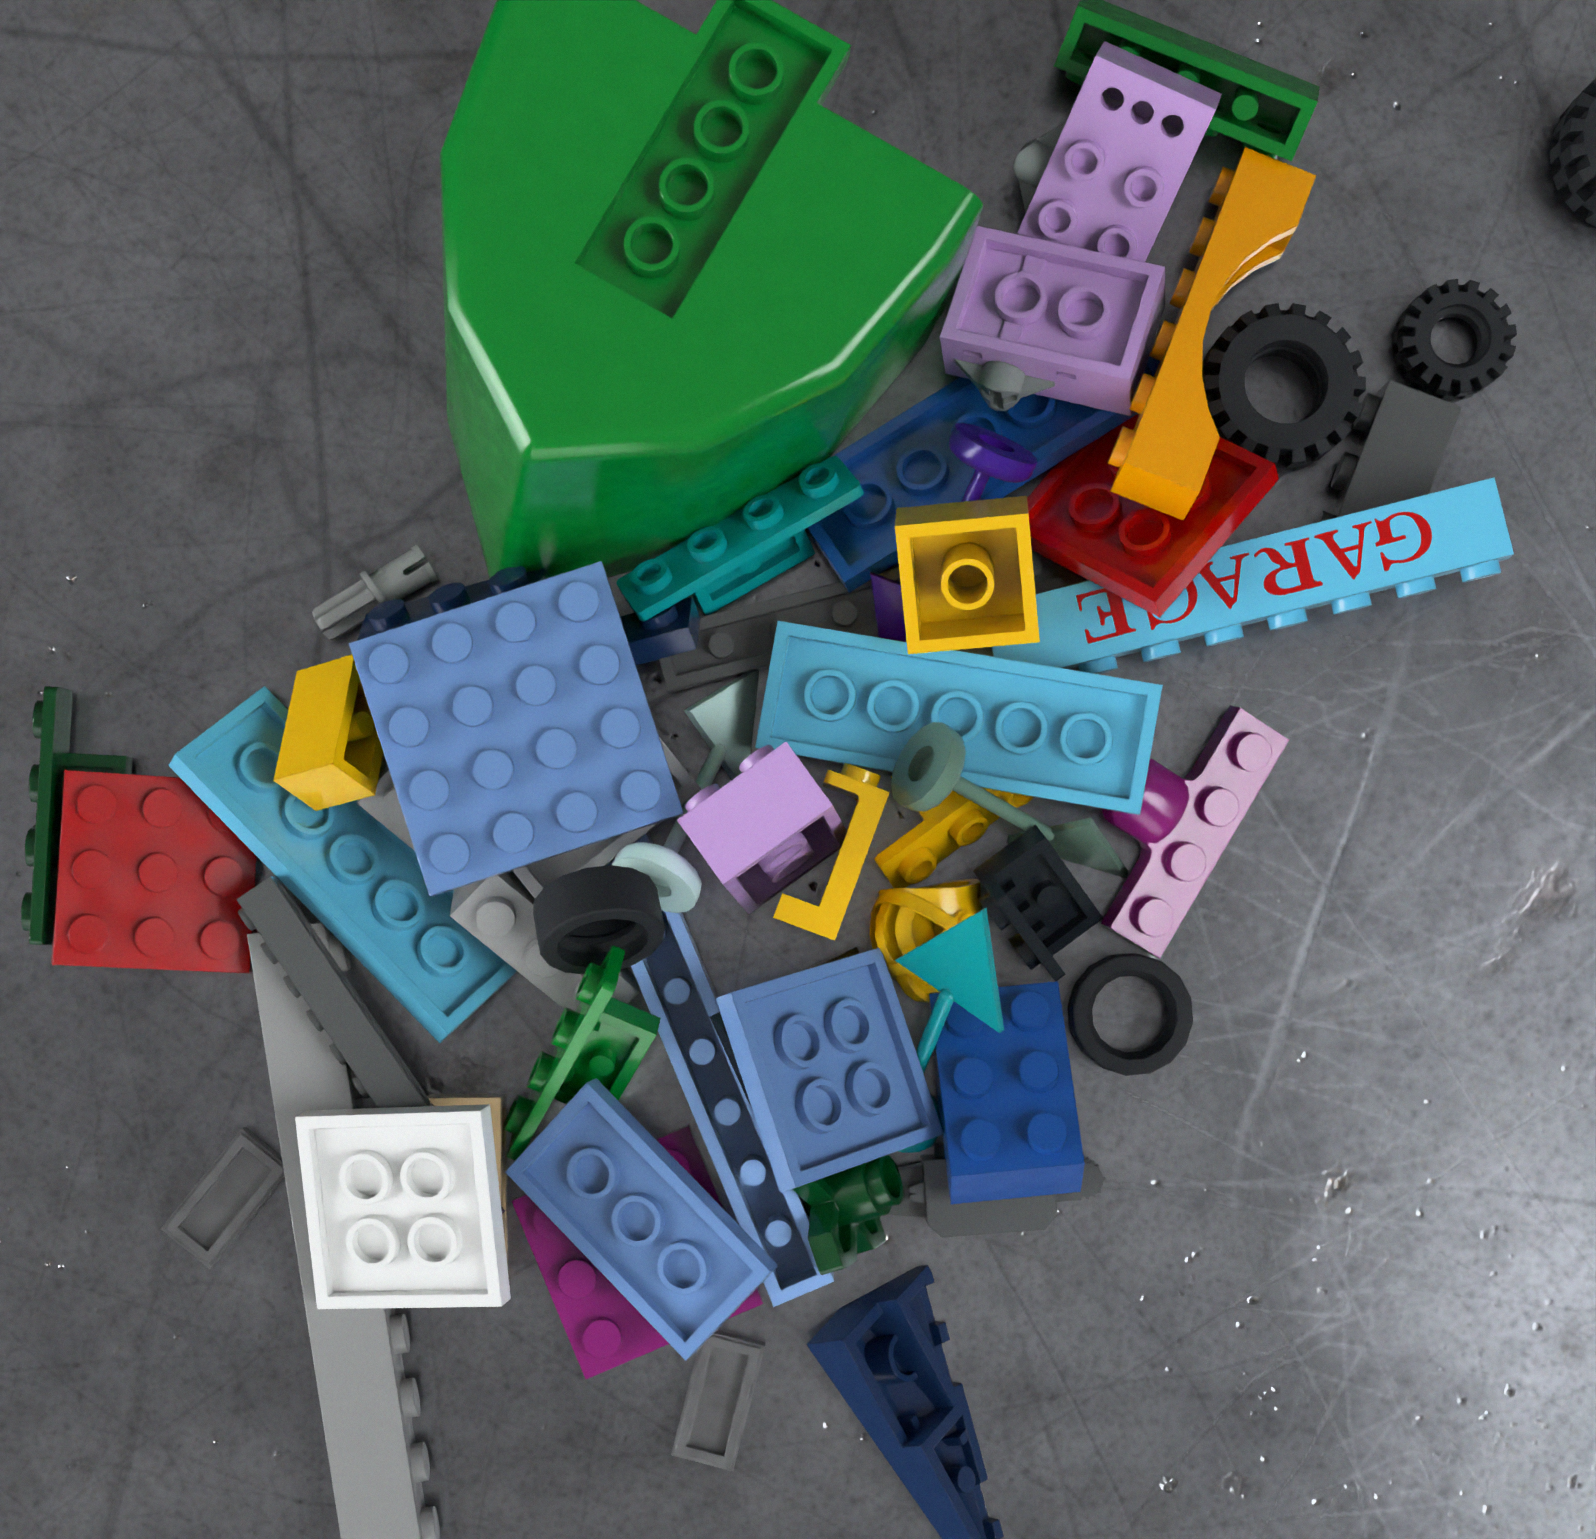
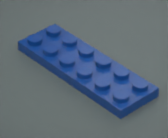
(912, 466)

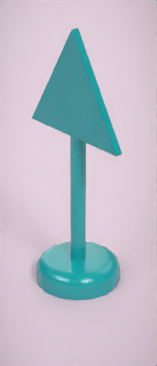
(964, 972)

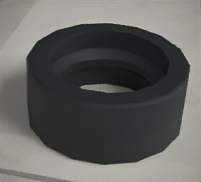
(570, 913)
(1178, 1012)

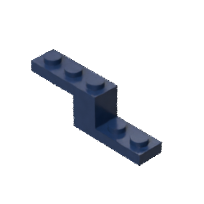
(656, 638)

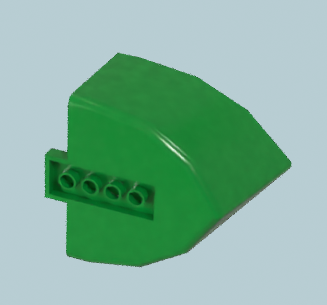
(669, 272)

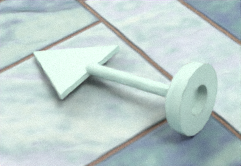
(726, 726)

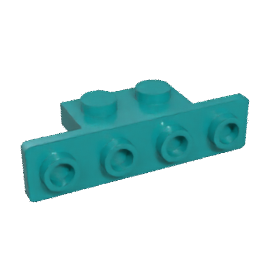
(745, 547)

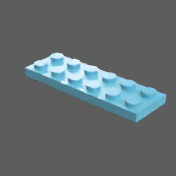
(1020, 721)
(343, 870)

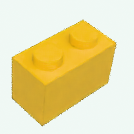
(329, 738)

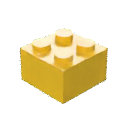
(967, 575)

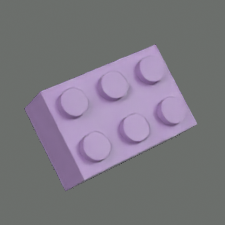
(763, 826)

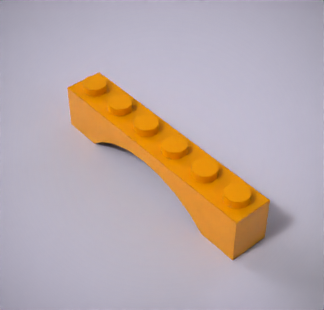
(1175, 434)

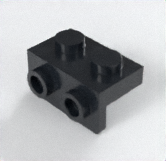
(1038, 897)

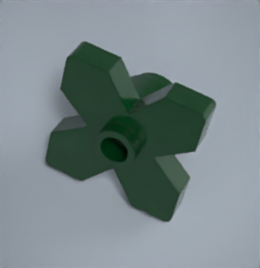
(848, 1211)

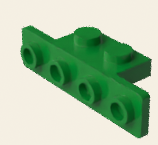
(595, 1041)

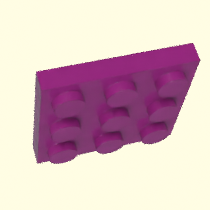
(595, 1315)

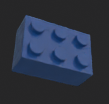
(1008, 1099)

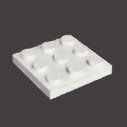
(403, 1207)

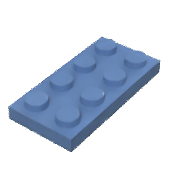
(641, 1218)

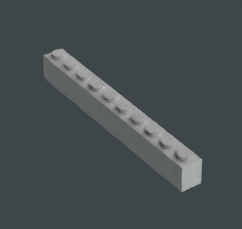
(354, 1351)

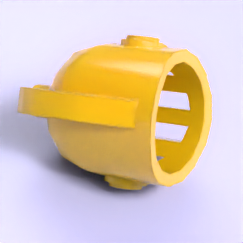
(913, 916)

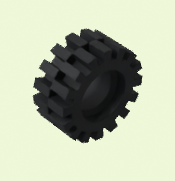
(1480, 313)

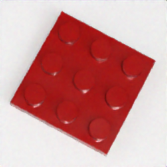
(1132, 546)
(147, 878)

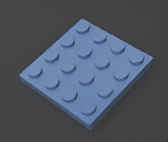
(516, 728)

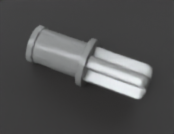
(387, 583)

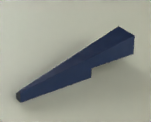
(896, 1380)

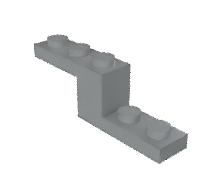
(497, 913)

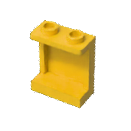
(870, 802)

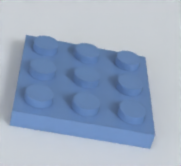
(829, 1068)

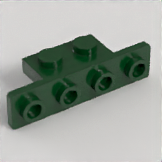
(52, 725)

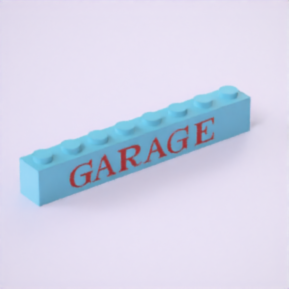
(1280, 579)

